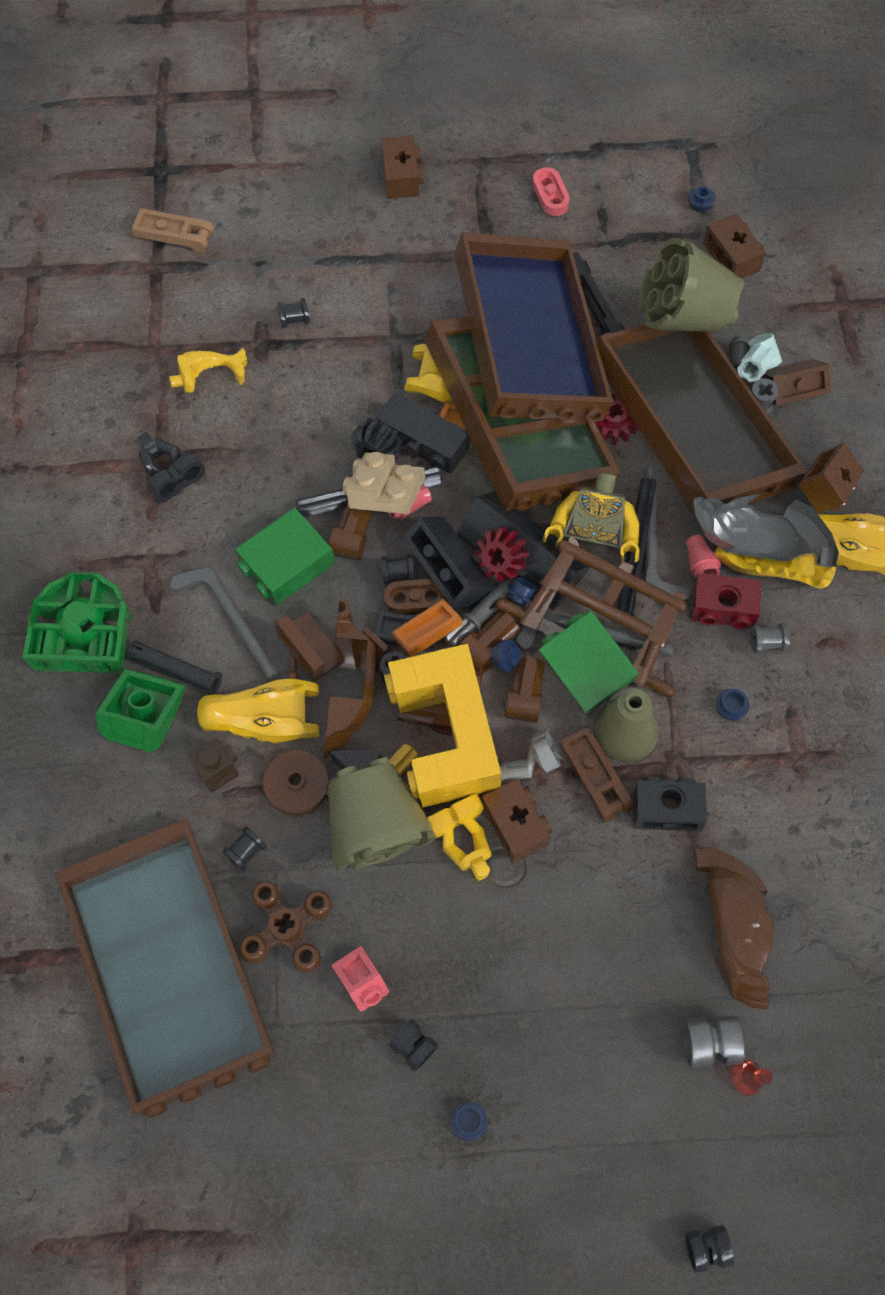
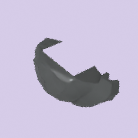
(749, 532)

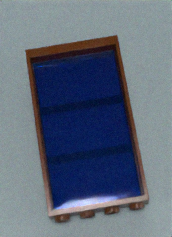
(531, 328)

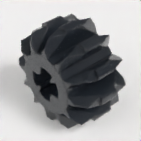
(376, 437)

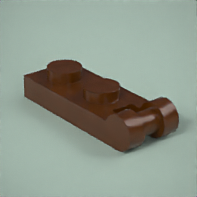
(595, 773)

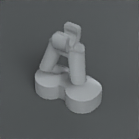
(541, 750)

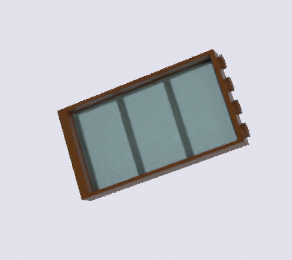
(164, 969)

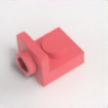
(361, 978)

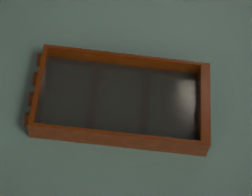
(698, 415)

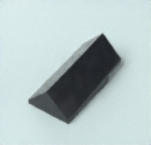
(489, 514)

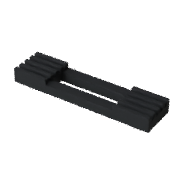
(595, 299)

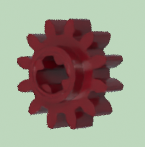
(616, 423)

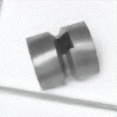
(713, 1041)

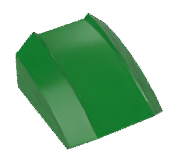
(139, 710)

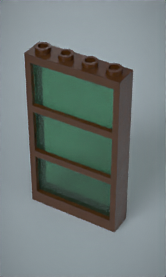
(524, 457)

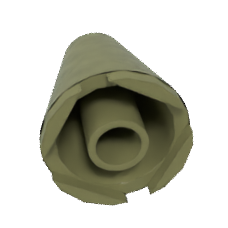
(627, 727)

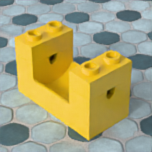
(449, 679)

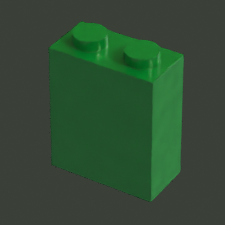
(284, 557)
(588, 661)

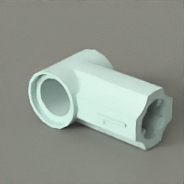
(760, 358)

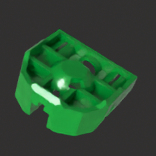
(64, 602)

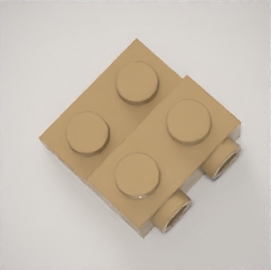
(382, 485)

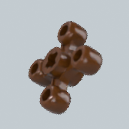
(278, 916)

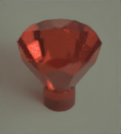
(750, 1078)

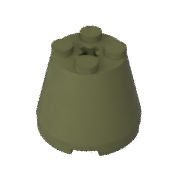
(688, 290)
(373, 816)

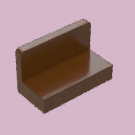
(800, 381)
(309, 645)

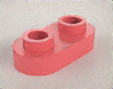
(554, 196)

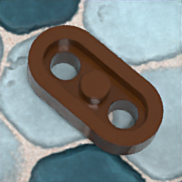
(414, 594)

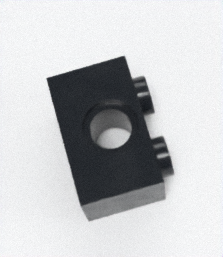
(653, 815)

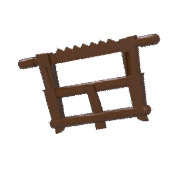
(553, 582)

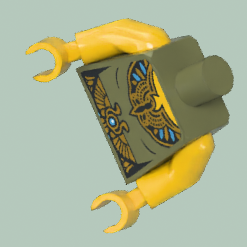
(598, 517)

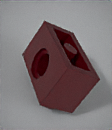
(739, 592)

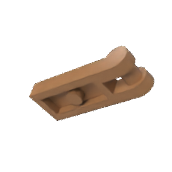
(172, 229)

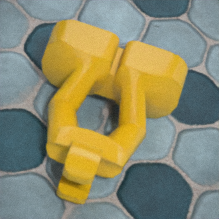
(464, 814)

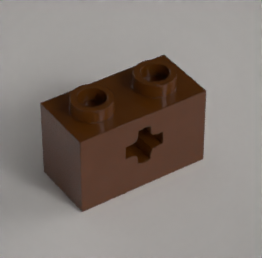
(400, 167)
(734, 246)
(831, 478)
(516, 839)

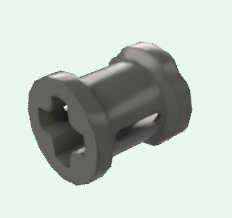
(765, 392)
(769, 638)

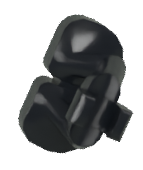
(168, 483)

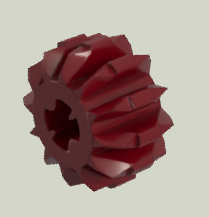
(501, 563)

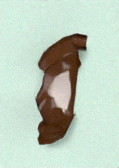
(348, 714)
(741, 925)

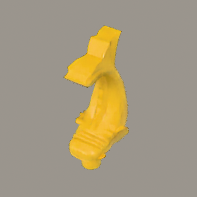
(194, 362)

